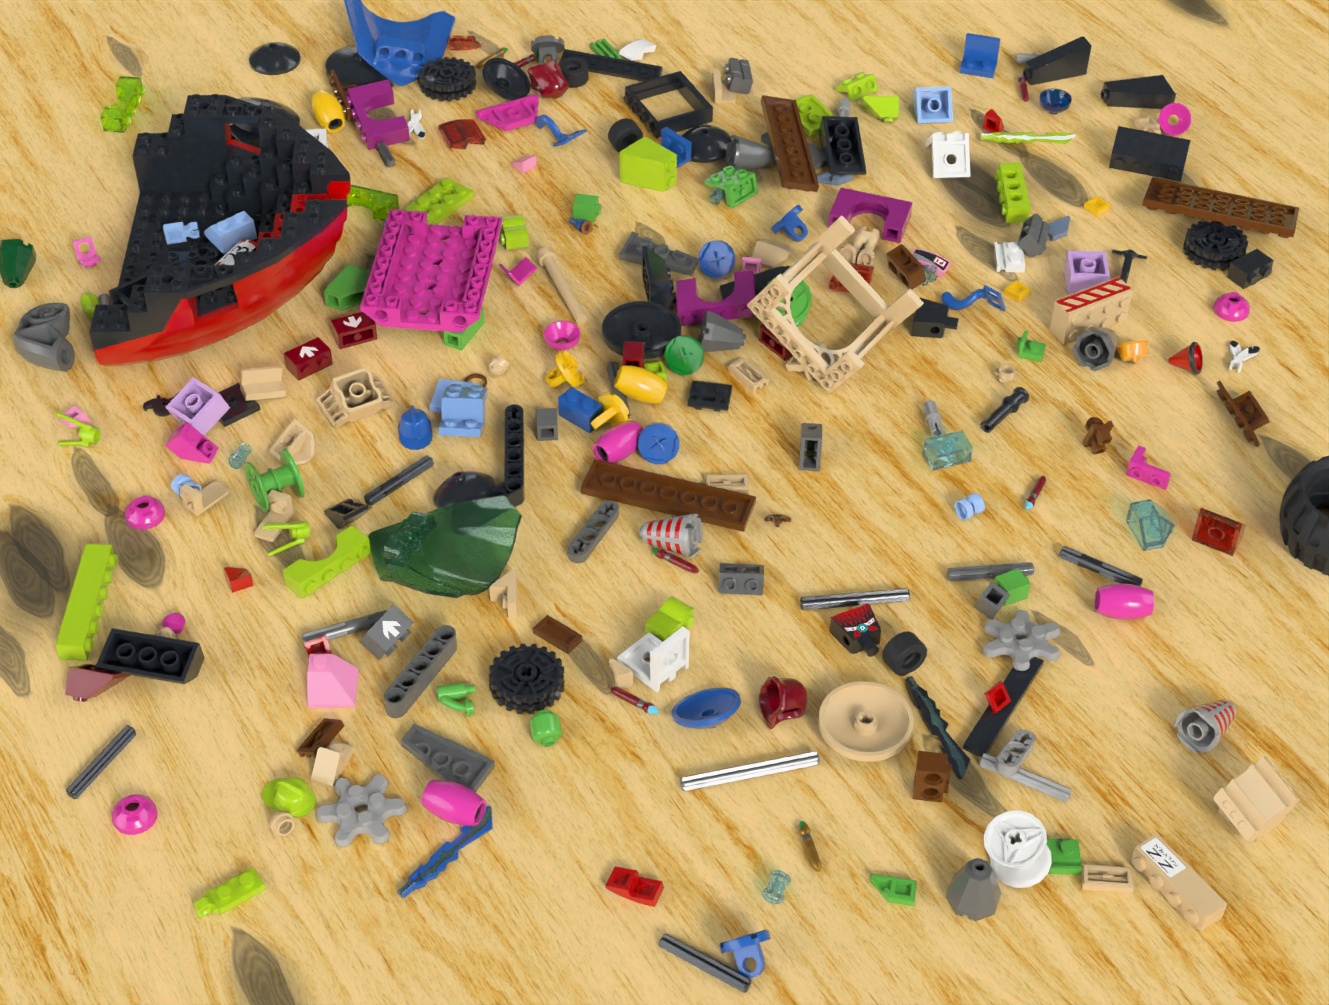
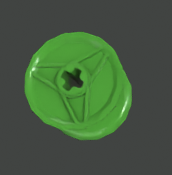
(799, 302)
(275, 480)

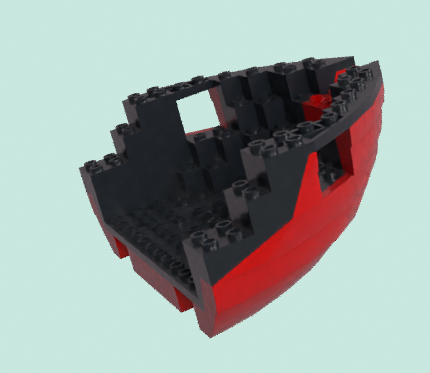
(203, 176)

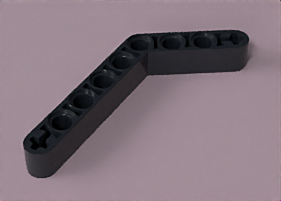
(513, 484)

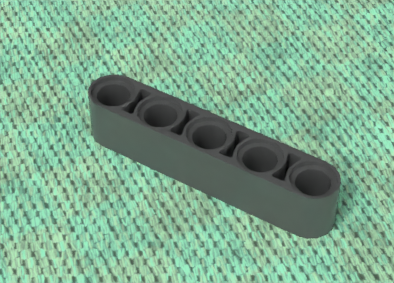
(420, 671)

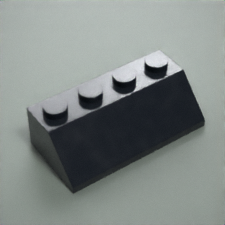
(1149, 153)
(151, 656)

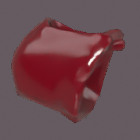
(548, 80)
(782, 700)

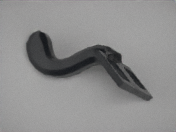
(1129, 255)

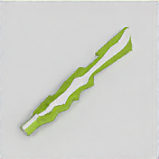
(1027, 137)

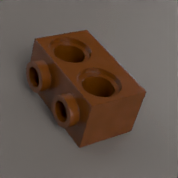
(906, 267)
(931, 776)

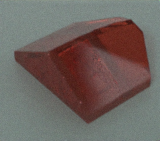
(463, 43)

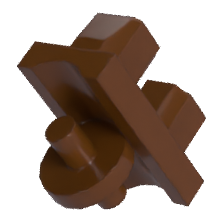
(1097, 435)

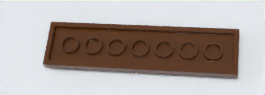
(789, 144)
(668, 495)

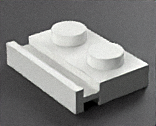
(1009, 257)

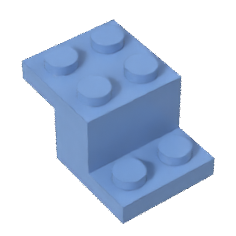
(463, 411)

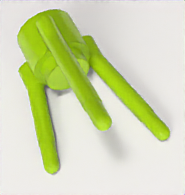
(87, 433)
(297, 530)

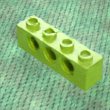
(1012, 192)

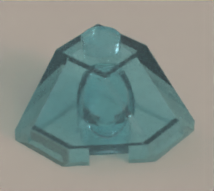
(1149, 524)

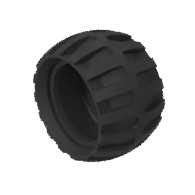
(1301, 524)

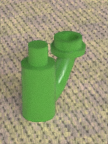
(449, 693)

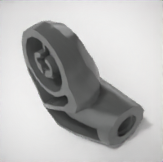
(42, 337)

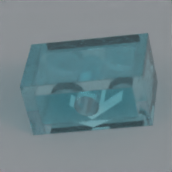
(947, 450)

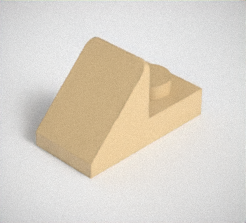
(506, 590)
(330, 763)

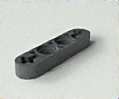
(591, 530)

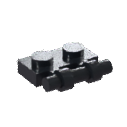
(710, 396)

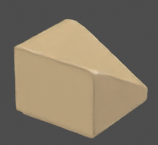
(620, 675)

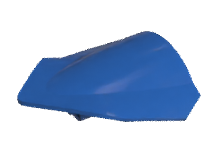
(398, 47)

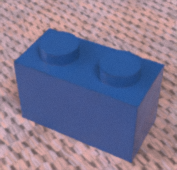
(579, 408)

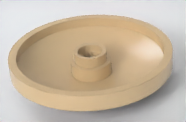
(865, 721)

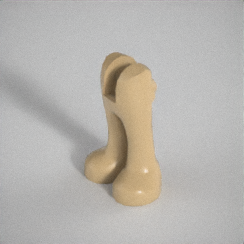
(862, 238)

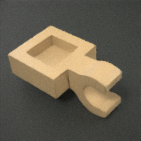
(1148, 124)

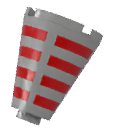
(674, 534)
(1205, 725)

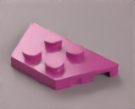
(512, 113)

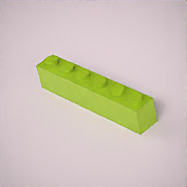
(86, 602)

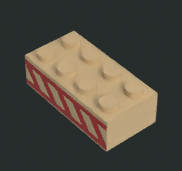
(1090, 308)

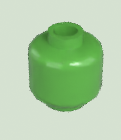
(545, 728)

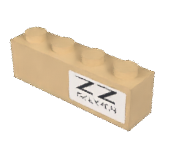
(1178, 882)

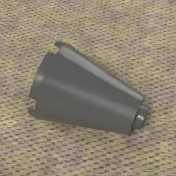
(748, 154)

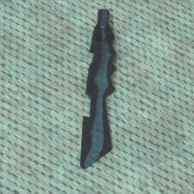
(938, 727)

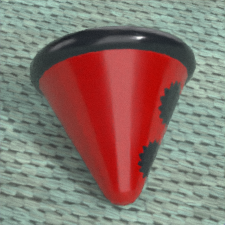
(1189, 358)

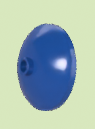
(706, 708)

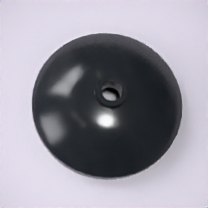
(274, 58)
(506, 79)
(708, 143)
(463, 487)

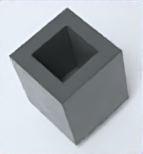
(547, 424)
(991, 600)

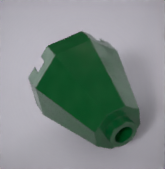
(16, 262)

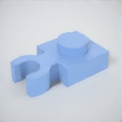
(178, 232)

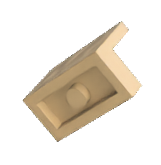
(721, 89)
(262, 383)

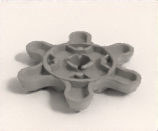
(1021, 650)
(367, 822)

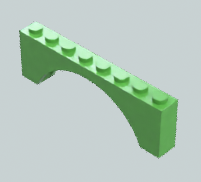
(348, 291)

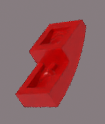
(630, 886)

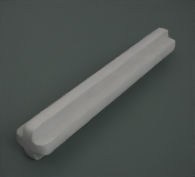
(1030, 779)

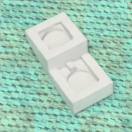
(636, 49)

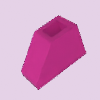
(191, 444)

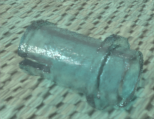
(717, 196)
(237, 459)

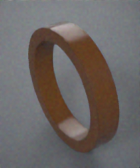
(477, 376)

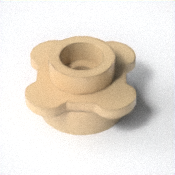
(1006, 373)

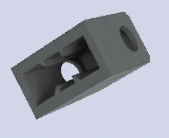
(810, 440)

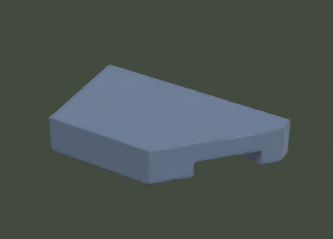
(834, 179)
(1059, 228)

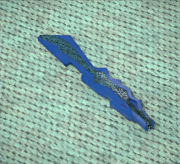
(445, 854)

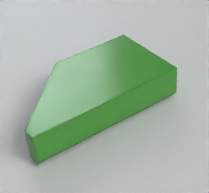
(895, 889)

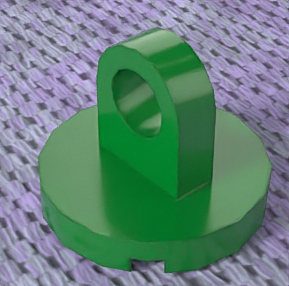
(684, 355)

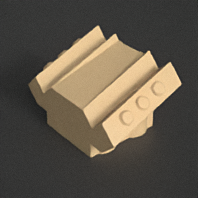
(354, 397)
(1256, 800)

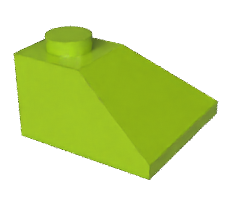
(882, 107)

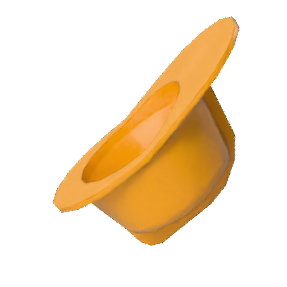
(1133, 350)

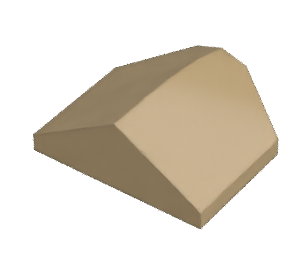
(771, 253)
(298, 441)

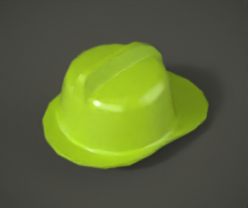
(290, 796)

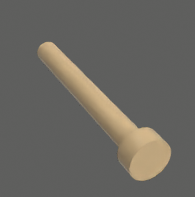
(547, 259)

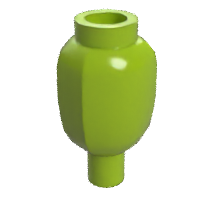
(88, 303)

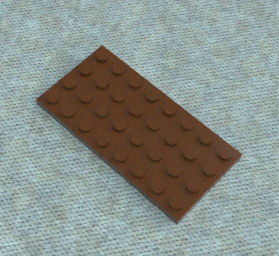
(1221, 207)

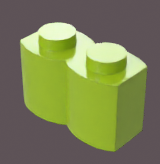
(514, 232)
(670, 618)

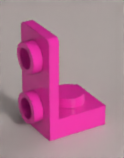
(1147, 473)

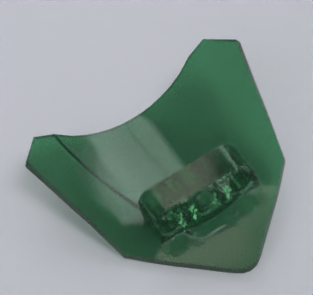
(448, 549)

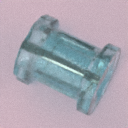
(778, 882)

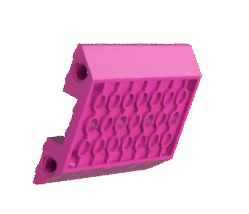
(406, 270)

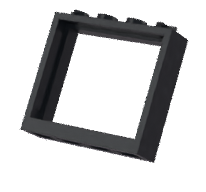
(675, 81)

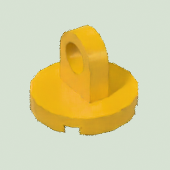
(565, 371)
(613, 411)

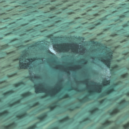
(930, 274)

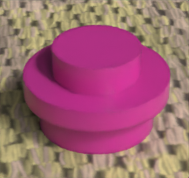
(175, 622)

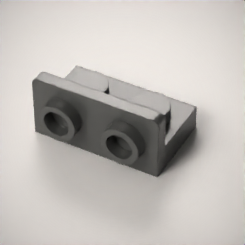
(741, 579)

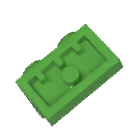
(736, 182)

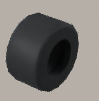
(575, 71)
(624, 133)
(904, 653)

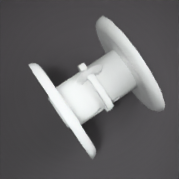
(1017, 849)

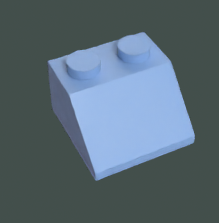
(933, 105)
(231, 230)

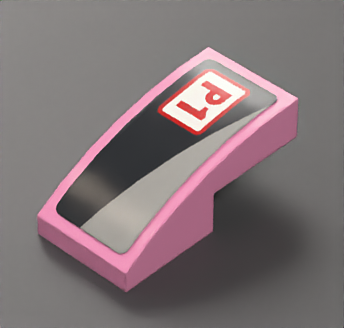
(929, 258)

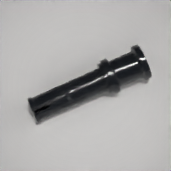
(1009, 405)

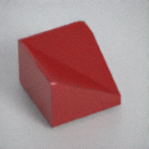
(993, 122)
(238, 578)

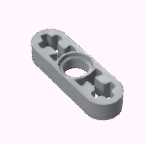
(1016, 760)

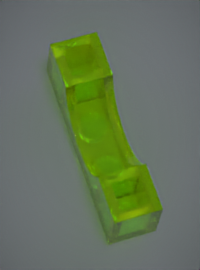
(118, 116)
(377, 201)

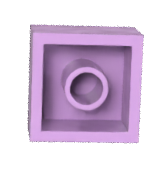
(1085, 270)
(198, 406)

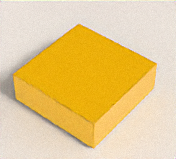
(1097, 206)
(1017, 291)

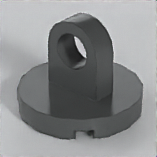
(547, 46)

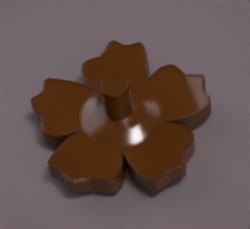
(777, 518)

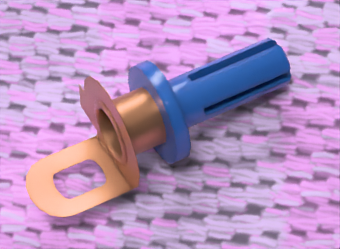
(583, 225)

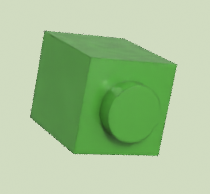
(586, 207)
(1015, 584)

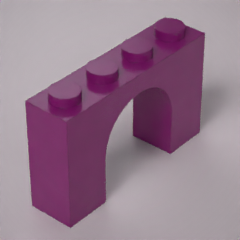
(373, 96)
(894, 211)
(692, 308)

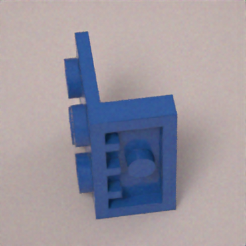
(980, 55)
(677, 145)

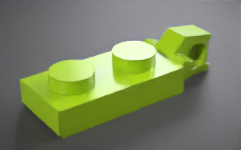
(230, 893)

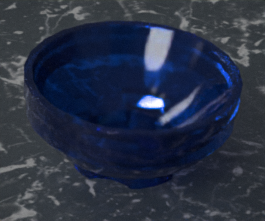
(1055, 100)

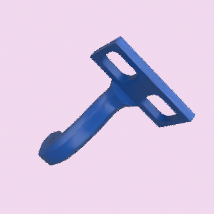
(543, 120)
(984, 293)

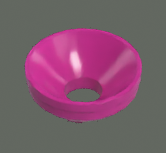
(1183, 115)
(1231, 310)
(562, 331)
(144, 517)
(134, 821)

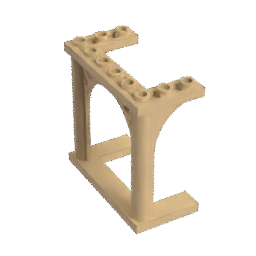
(786, 331)

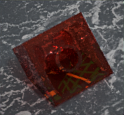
(1218, 532)

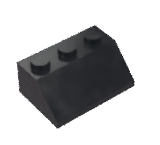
(656, 279)

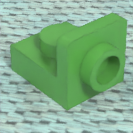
(1030, 349)

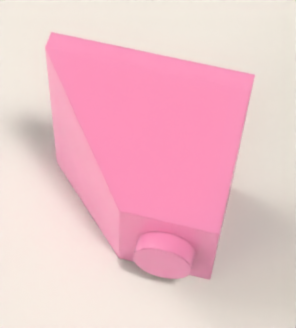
(331, 682)

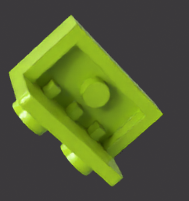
(859, 86)

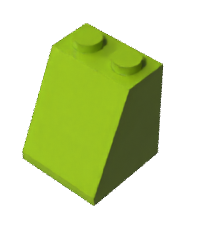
(648, 165)

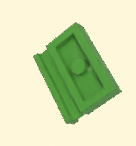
(1064, 856)

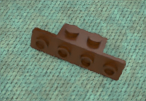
(341, 93)
(1247, 412)

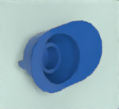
(415, 429)

